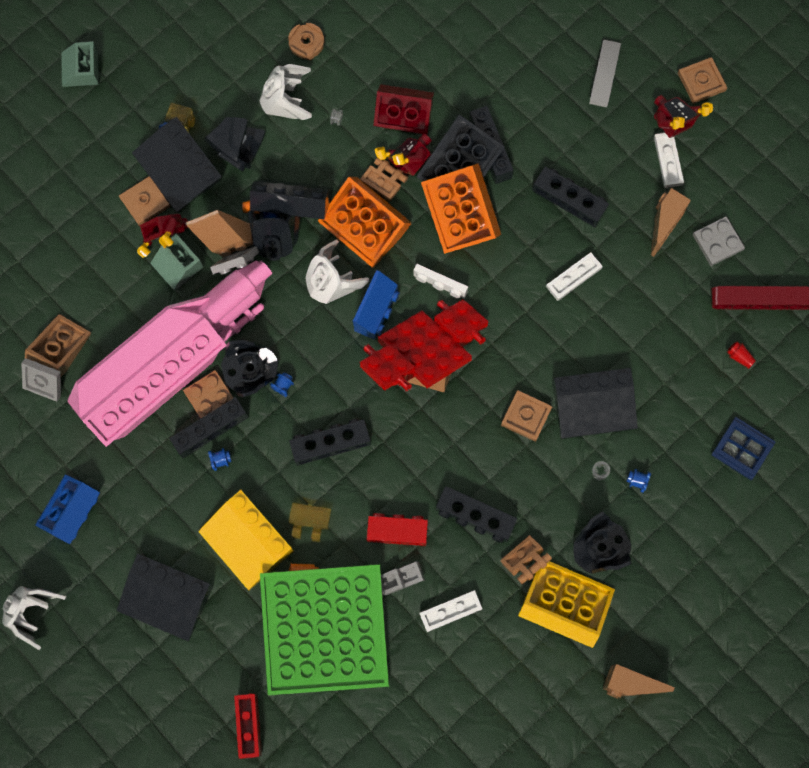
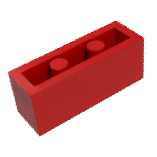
(397, 530)
(248, 726)

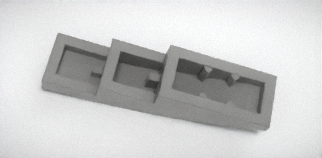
(605, 73)
(401, 578)

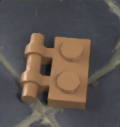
(381, 183)
(522, 555)

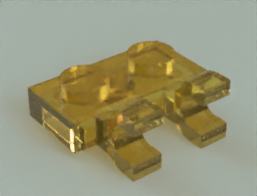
(310, 516)

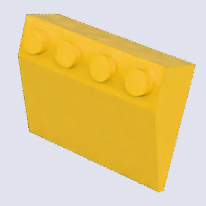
(245, 540)
(567, 603)

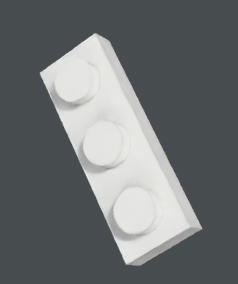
(668, 160)
(574, 276)
(440, 282)
(450, 611)

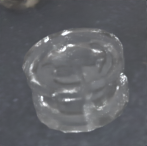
(336, 117)
(606, 469)

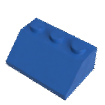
(376, 306)
(67, 509)

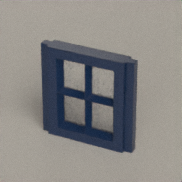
(743, 448)

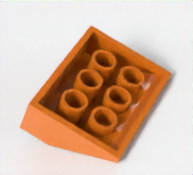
(461, 208)
(364, 221)

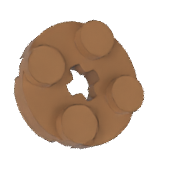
(309, 50)

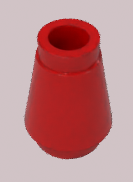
(740, 354)

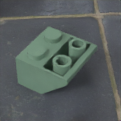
(80, 65)
(176, 263)

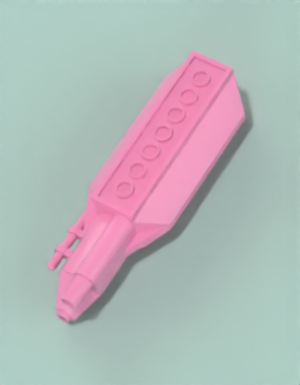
(165, 355)

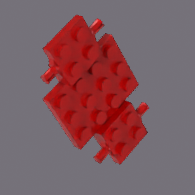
(425, 347)

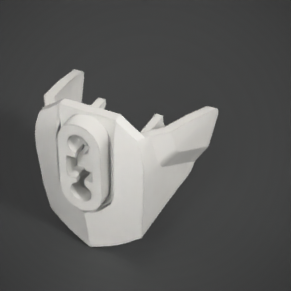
(275, 100)
(325, 282)
(15, 606)

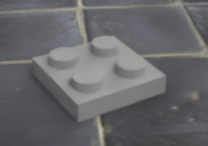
(718, 241)
(236, 260)
(41, 379)

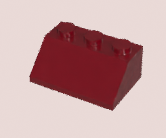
(403, 109)

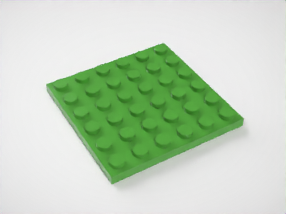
(324, 629)

